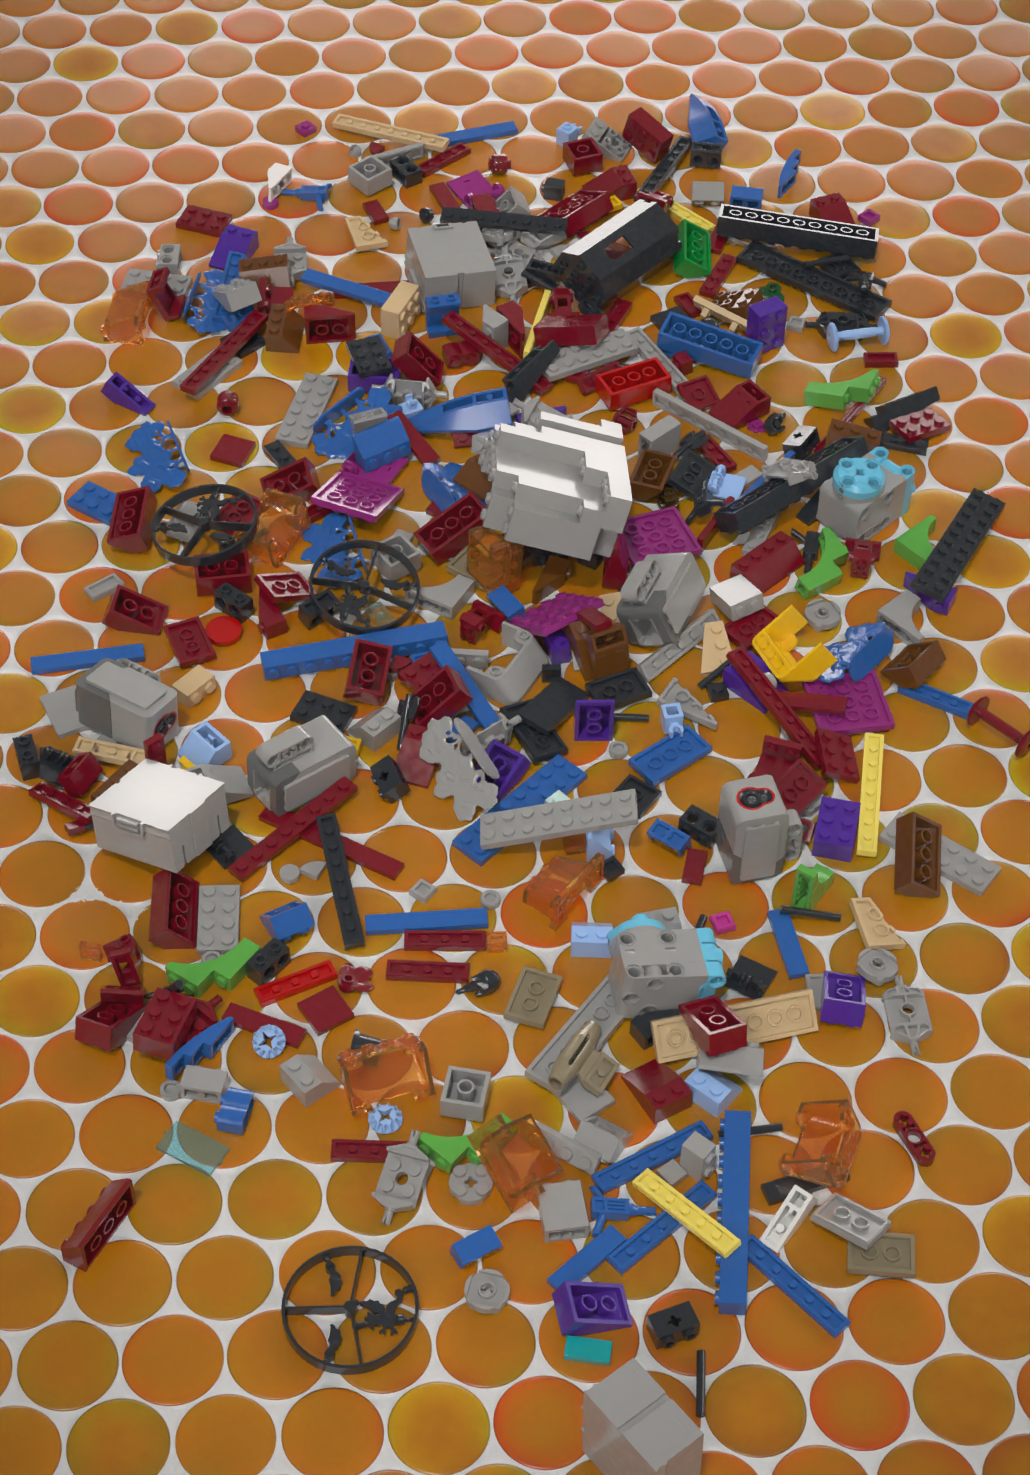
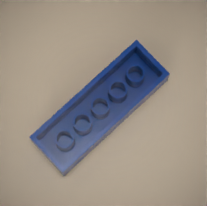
(710, 345)

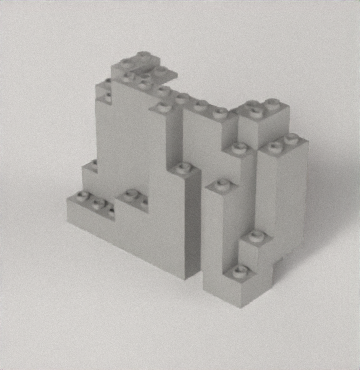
(557, 484)

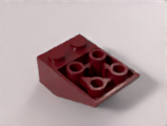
(742, 405)

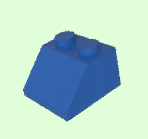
(288, 920)

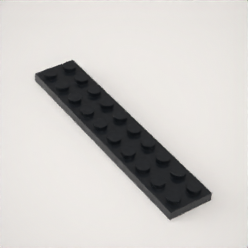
(813, 281)
(957, 545)

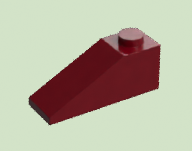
(271, 620)

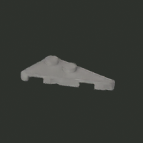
(689, 704)

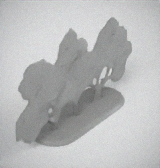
(457, 771)

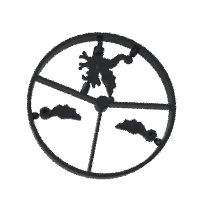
(204, 524)
(364, 587)
(384, 1318)

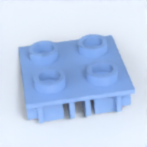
(725, 485)

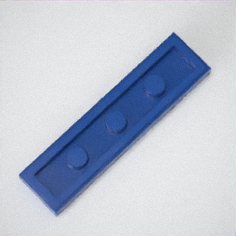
(938, 699)
(788, 944)
(588, 1258)

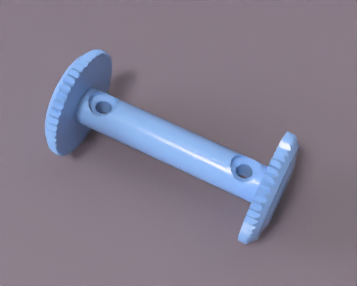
(882, 331)

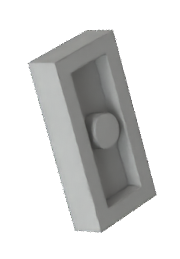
(472, 657)

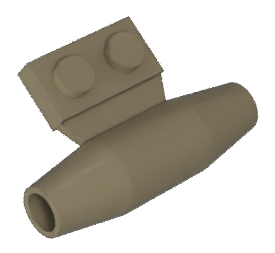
(580, 1059)

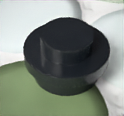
(426, 215)

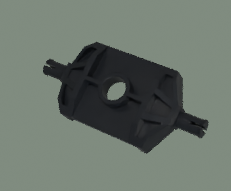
(852, 321)

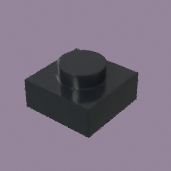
(550, 672)
(717, 692)
(612, 869)

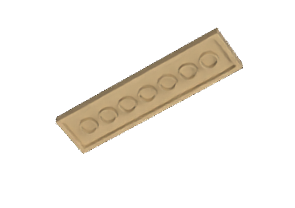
(765, 1020)

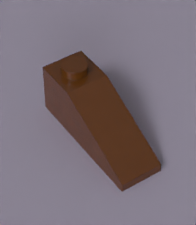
(552, 578)
(575, 638)

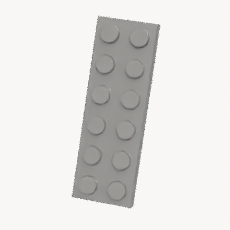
(584, 357)
(308, 404)
(957, 862)

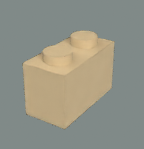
(194, 686)

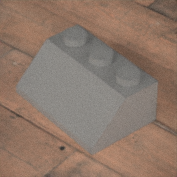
(742, 1061)

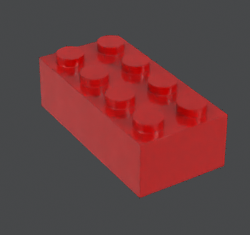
(632, 383)

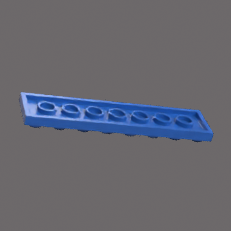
(553, 776)

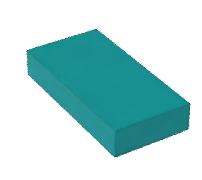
(588, 1350)

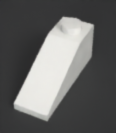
(278, 179)
(788, 1218)

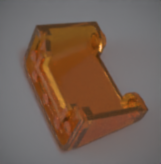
(127, 315)
(825, 1144)

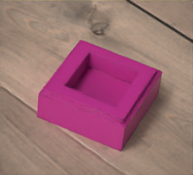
(722, 923)

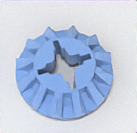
(278, 1041)
(385, 1126)

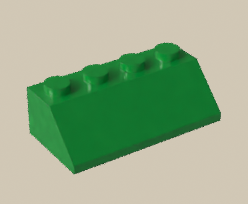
(695, 254)

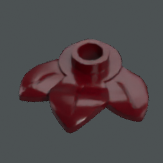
(354, 978)

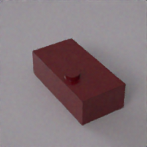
(571, 329)
(450, 529)

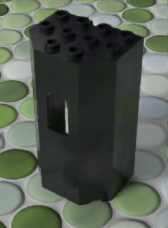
(601, 279)

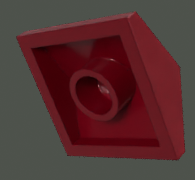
(122, 994)

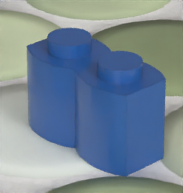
(234, 1110)

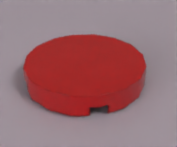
(224, 631)

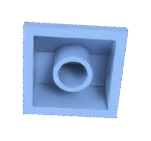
(600, 842)
(590, 939)
(712, 1090)

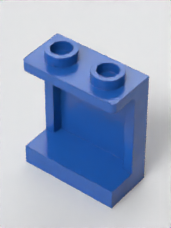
(435, 309)

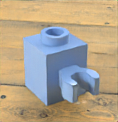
(567, 132)
(411, 406)
(672, 719)

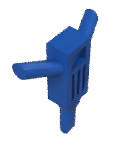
(311, 193)
(617, 1209)

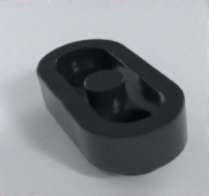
(588, 307)

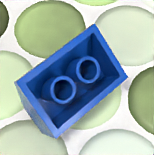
(381, 444)

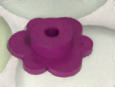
(756, 426)

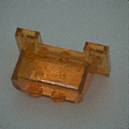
(494, 560)
(561, 884)
(515, 1158)

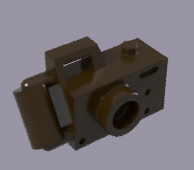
(668, 498)

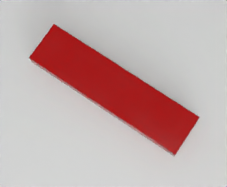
(295, 983)

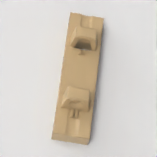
(709, 308)
(108, 751)

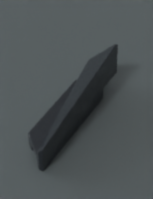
(529, 370)
(901, 407)

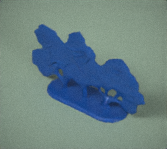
(204, 323)
(341, 444)
(155, 460)
(442, 490)
(326, 536)
(856, 654)

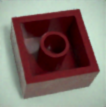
(582, 156)

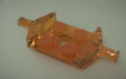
(306, 298)

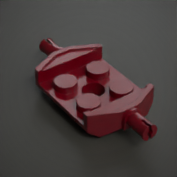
(204, 1018)

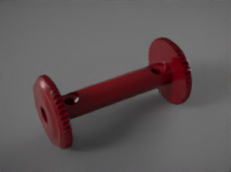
(979, 711)

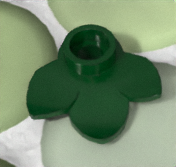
(767, 291)

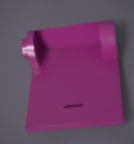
(474, 184)
(383, 474)

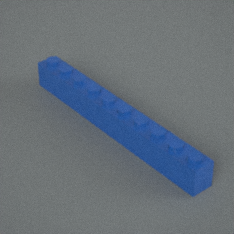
(337, 652)
(735, 1210)

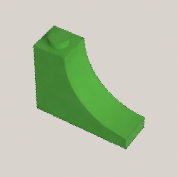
(914, 543)
(810, 885)

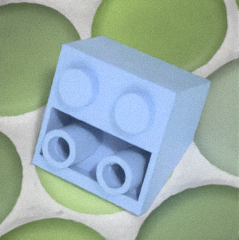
(206, 746)

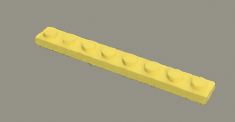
(870, 795)

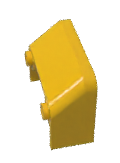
(779, 639)

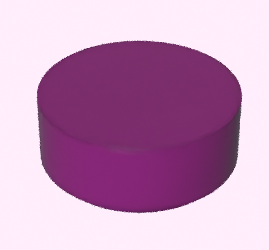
(270, 205)

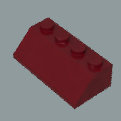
(132, 519)
(769, 562)
(174, 910)
(99, 1224)

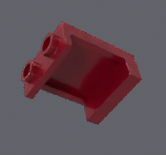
(162, 295)

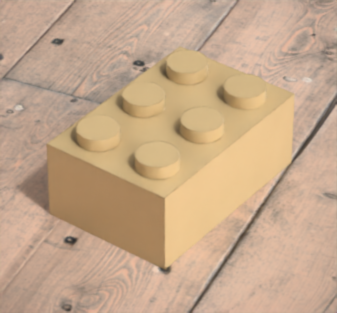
(400, 310)

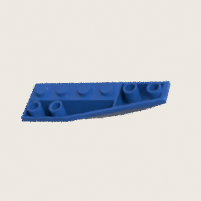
(705, 122)
(466, 413)

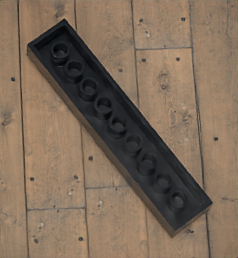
(797, 231)
(777, 494)

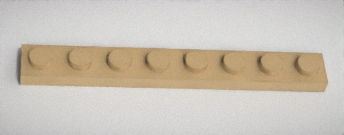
(390, 132)

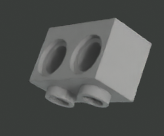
(170, 257)

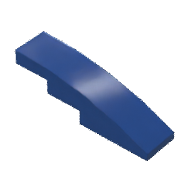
(789, 172)
(204, 1044)

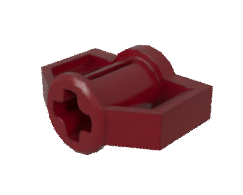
(626, 421)

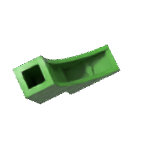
(840, 394)
(826, 572)
(225, 970)
(449, 1151)

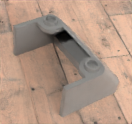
(514, 682)

